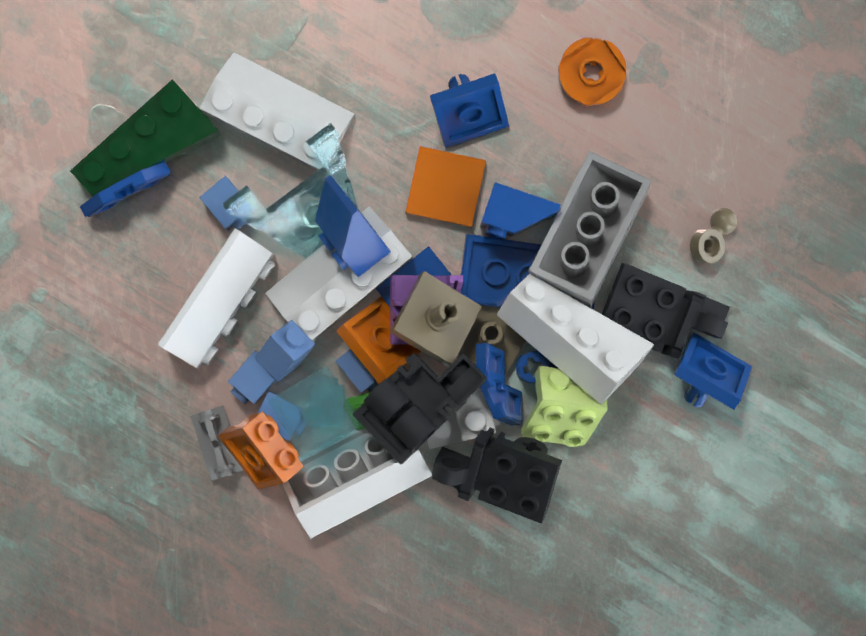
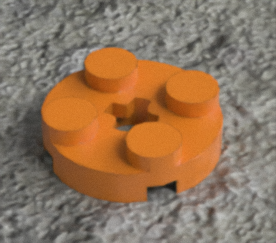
(611, 76)

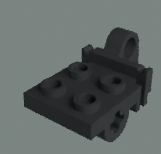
(662, 310)
(413, 403)
(507, 473)

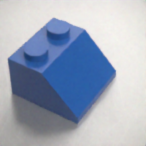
(514, 212)
(347, 230)

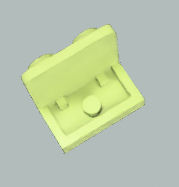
(562, 410)

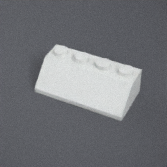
(272, 109)
(322, 292)
(217, 299)
(348, 480)

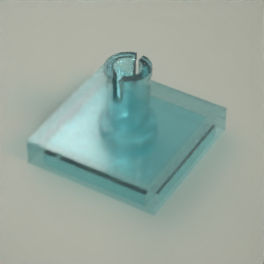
(314, 412)

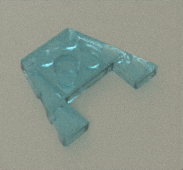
(293, 215)

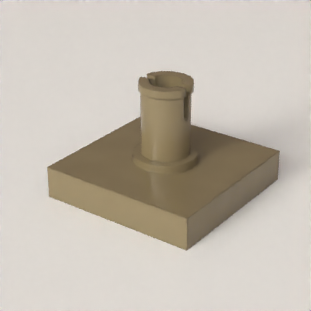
(435, 319)
(494, 331)

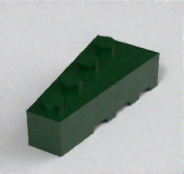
(154, 134)

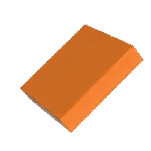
(445, 186)
(369, 340)

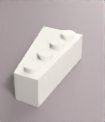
(574, 337)

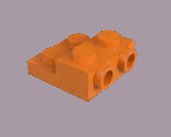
(261, 450)

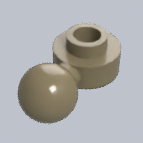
(709, 244)

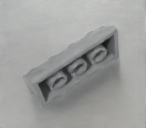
(590, 228)

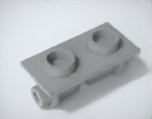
(216, 455)

